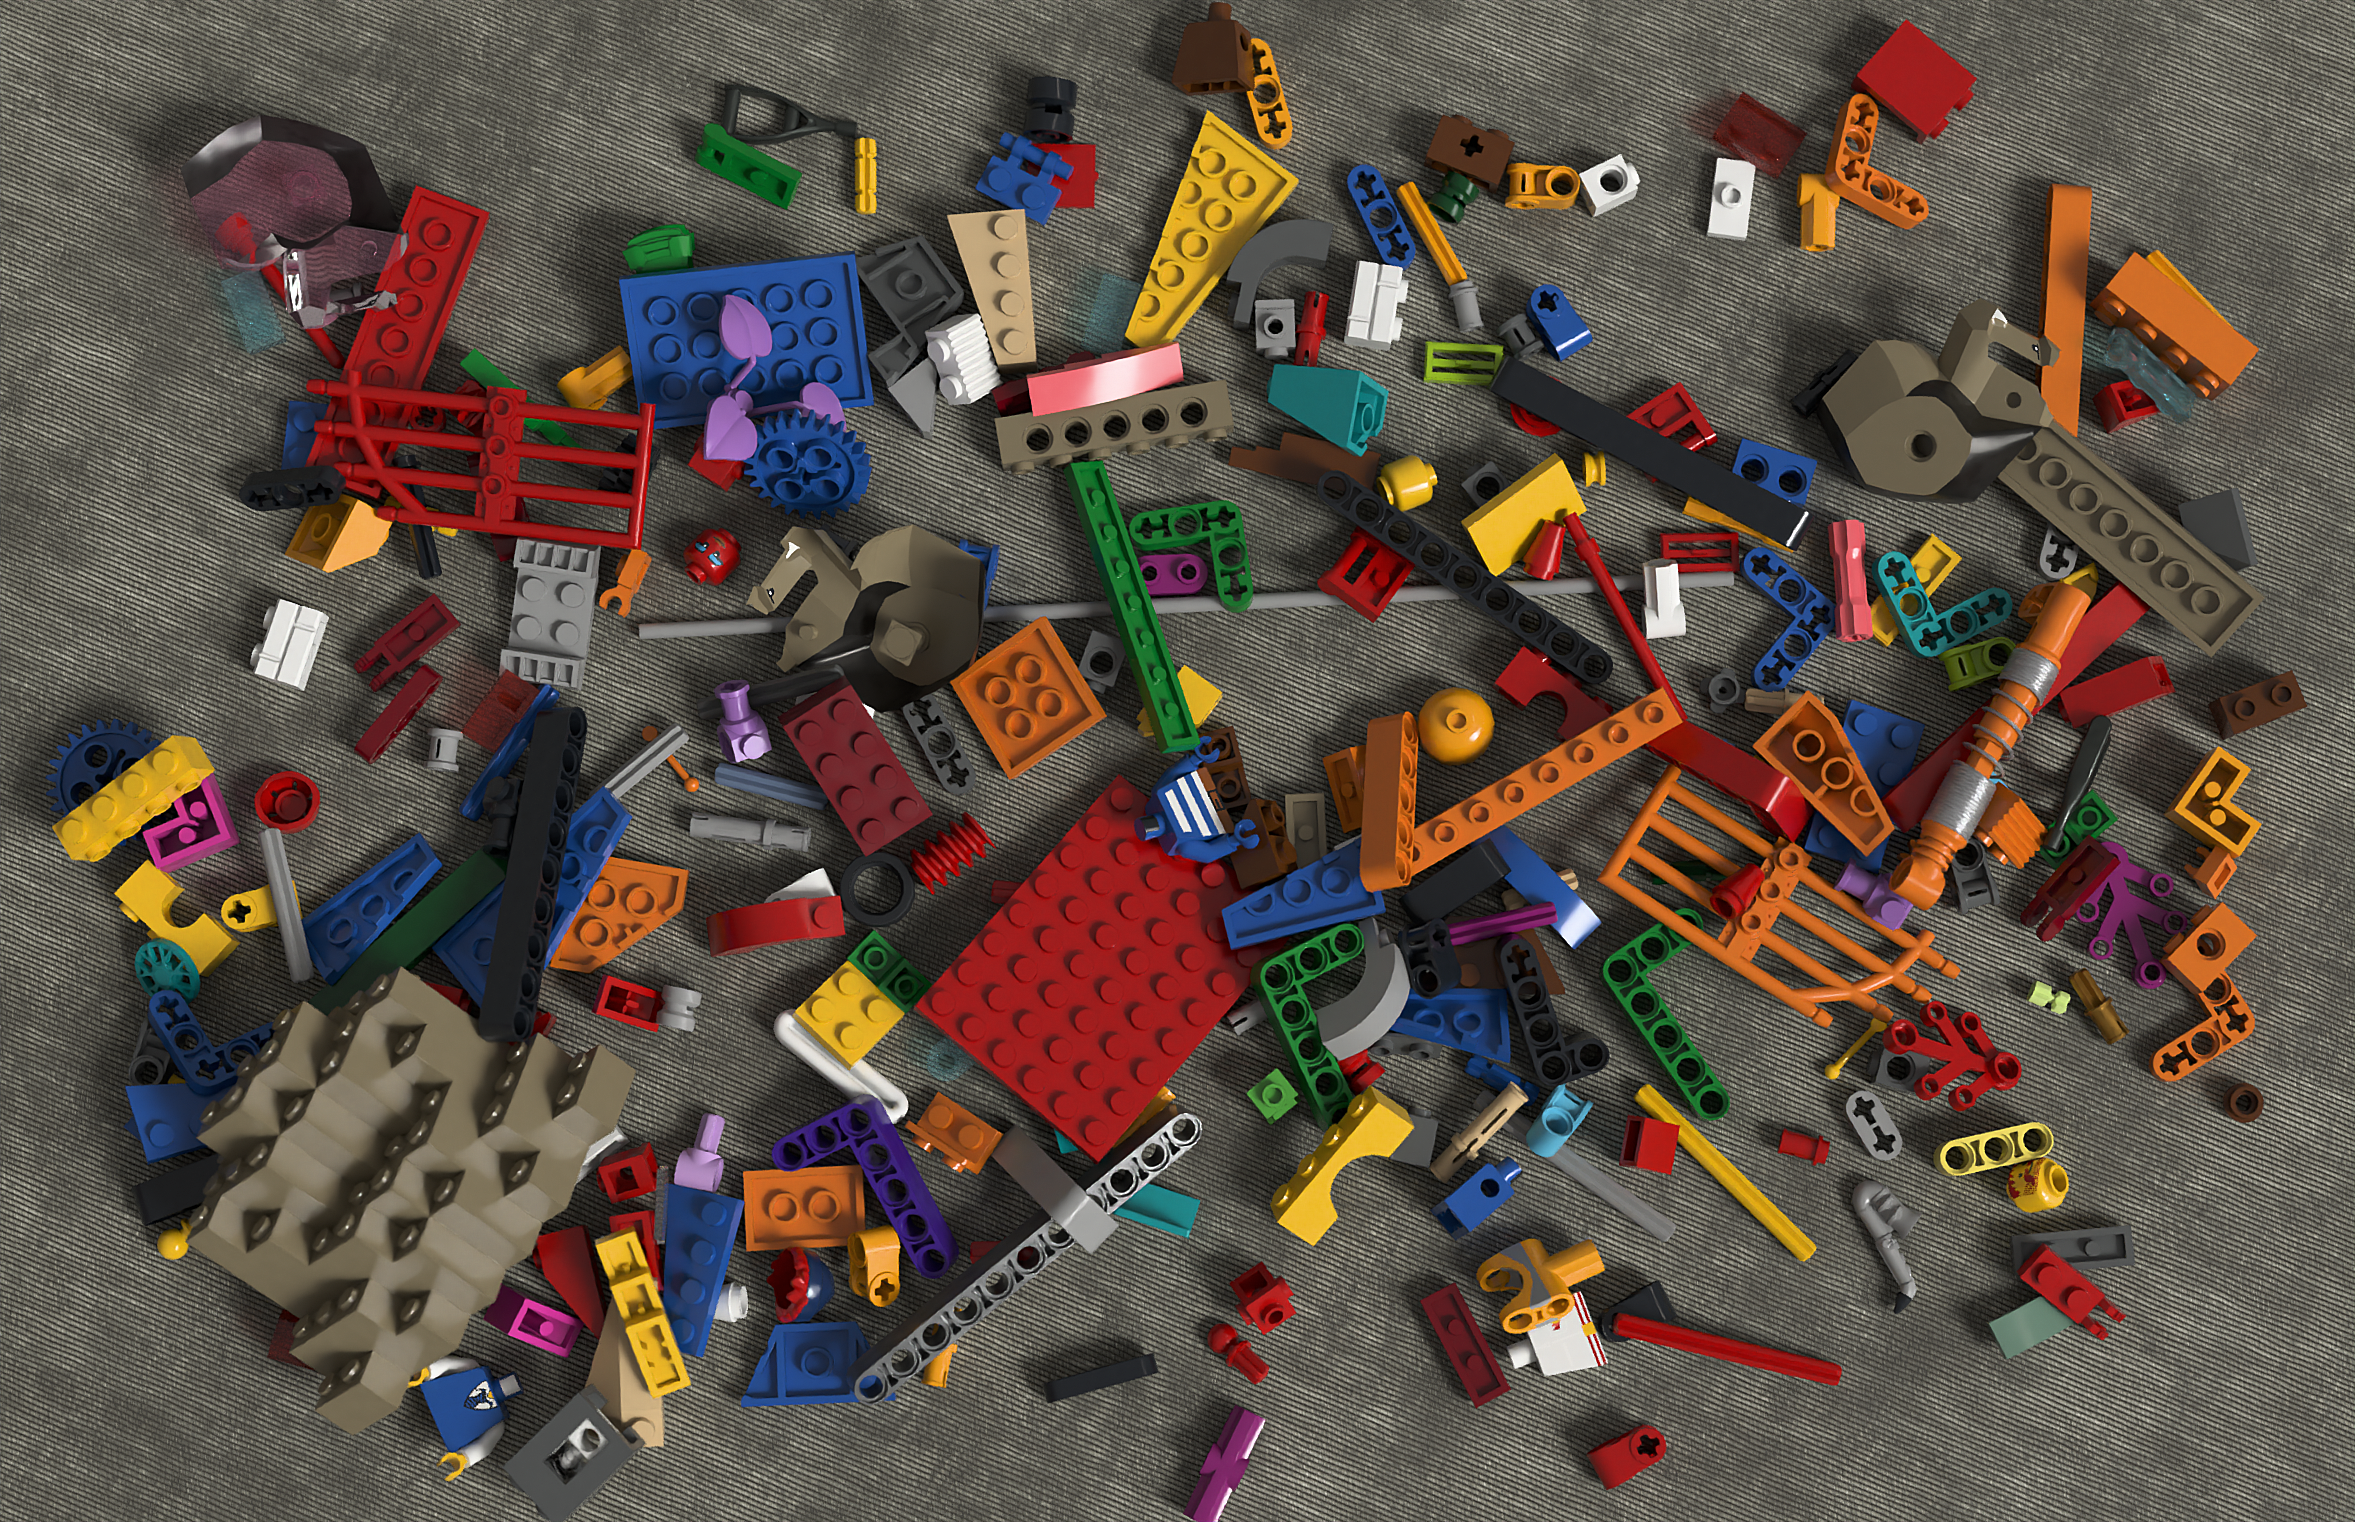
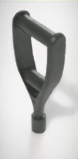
(791, 119)
(2081, 776)

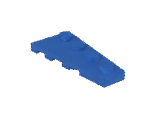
(696, 1261)

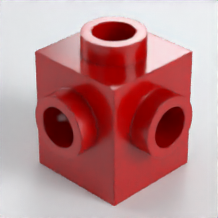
(719, 472)
(1262, 1298)

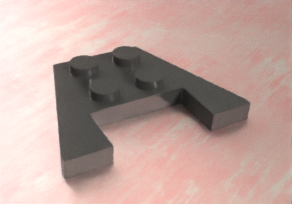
(914, 295)

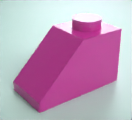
(533, 1321)

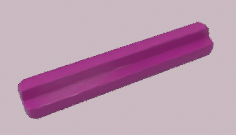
(1503, 923)

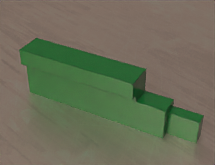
(488, 375)

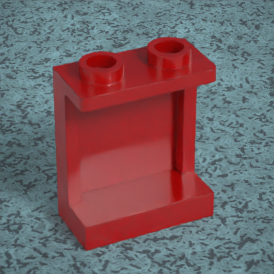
(1916, 81)

